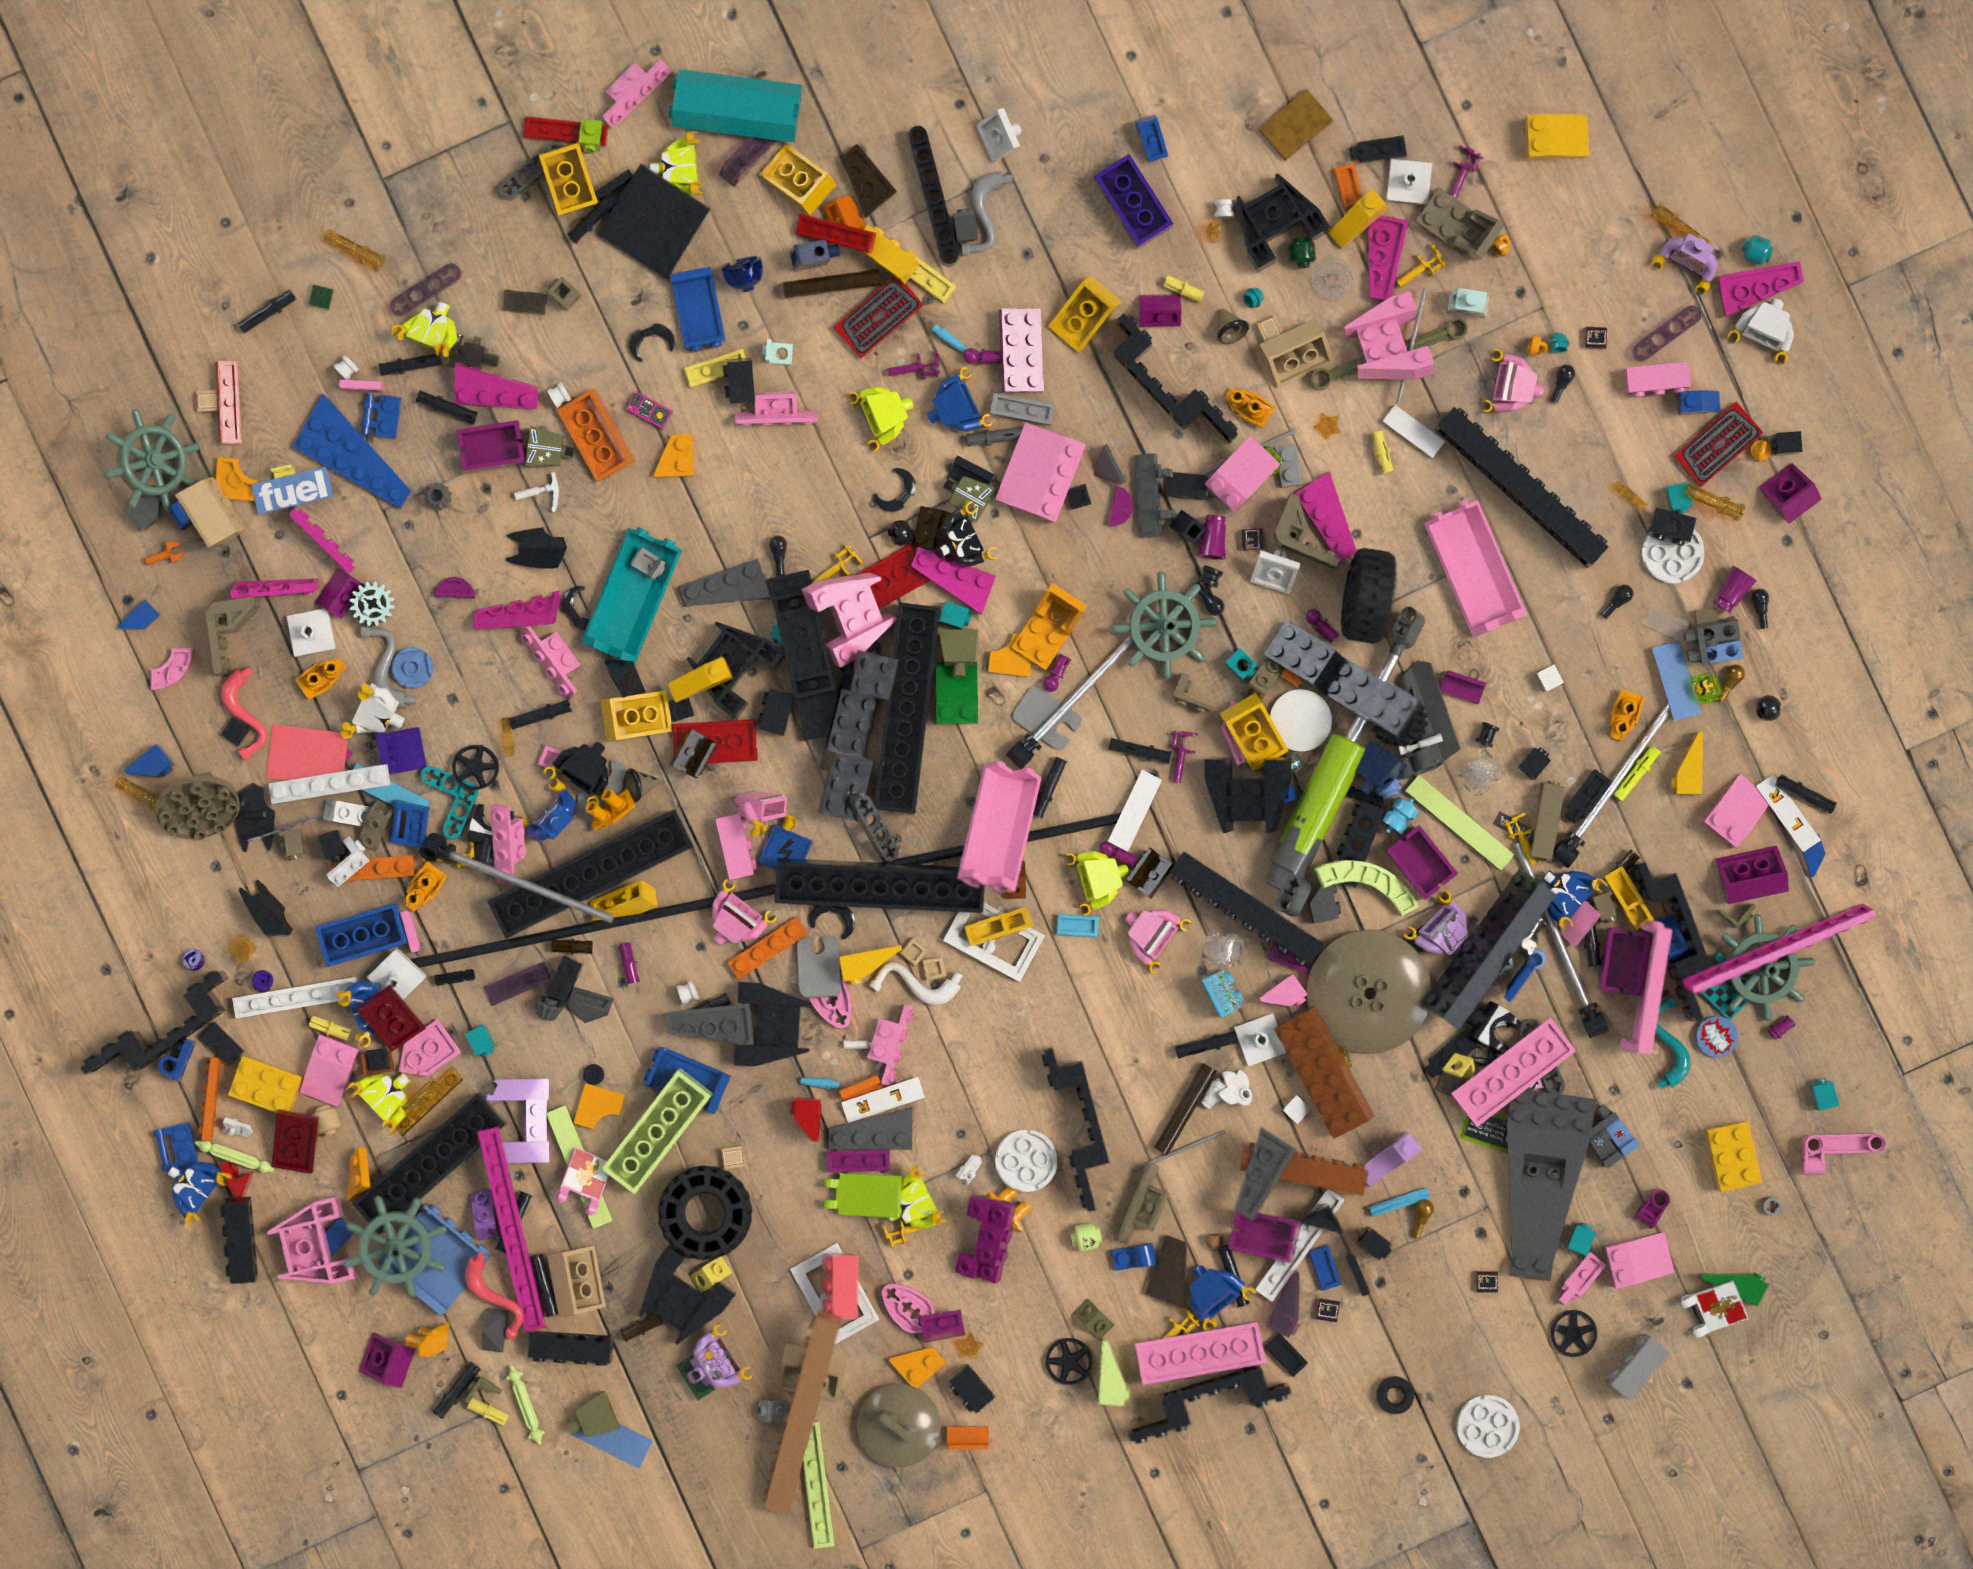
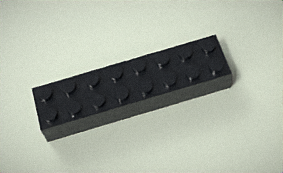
(1246, 908)
(1489, 948)
(431, 1160)

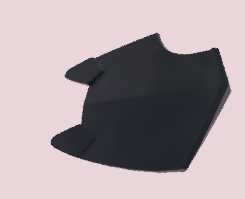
(538, 549)
(254, 816)
(266, 911)

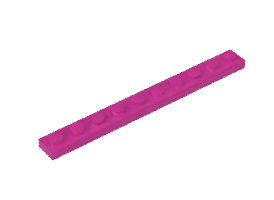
(1778, 948)
(511, 1228)

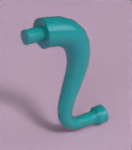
(1682, 1058)

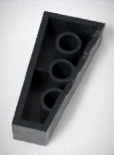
(571, 1347)

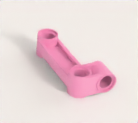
(1813, 1160)

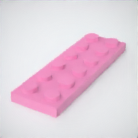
(1513, 1072)
(1200, 1354)

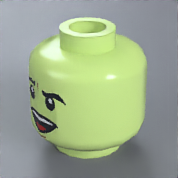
(1086, 1237)

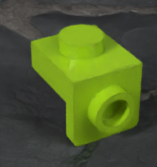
(590, 135)

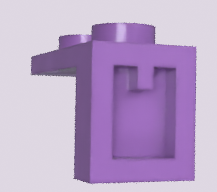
(484, 1215)

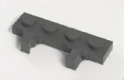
(1148, 501)

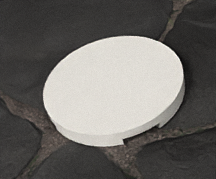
(1671, 561)
(1302, 719)
(1026, 1160)
(1488, 1426)

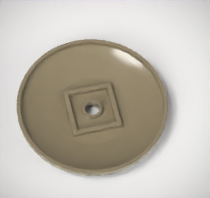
(1366, 961)

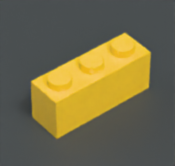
(891, 257)

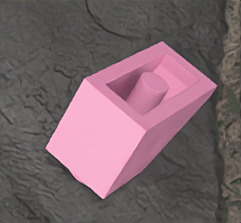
(1285, 993)

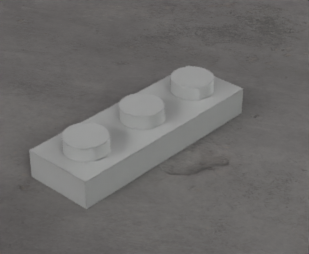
(1022, 409)

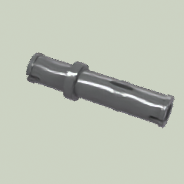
(993, 436)

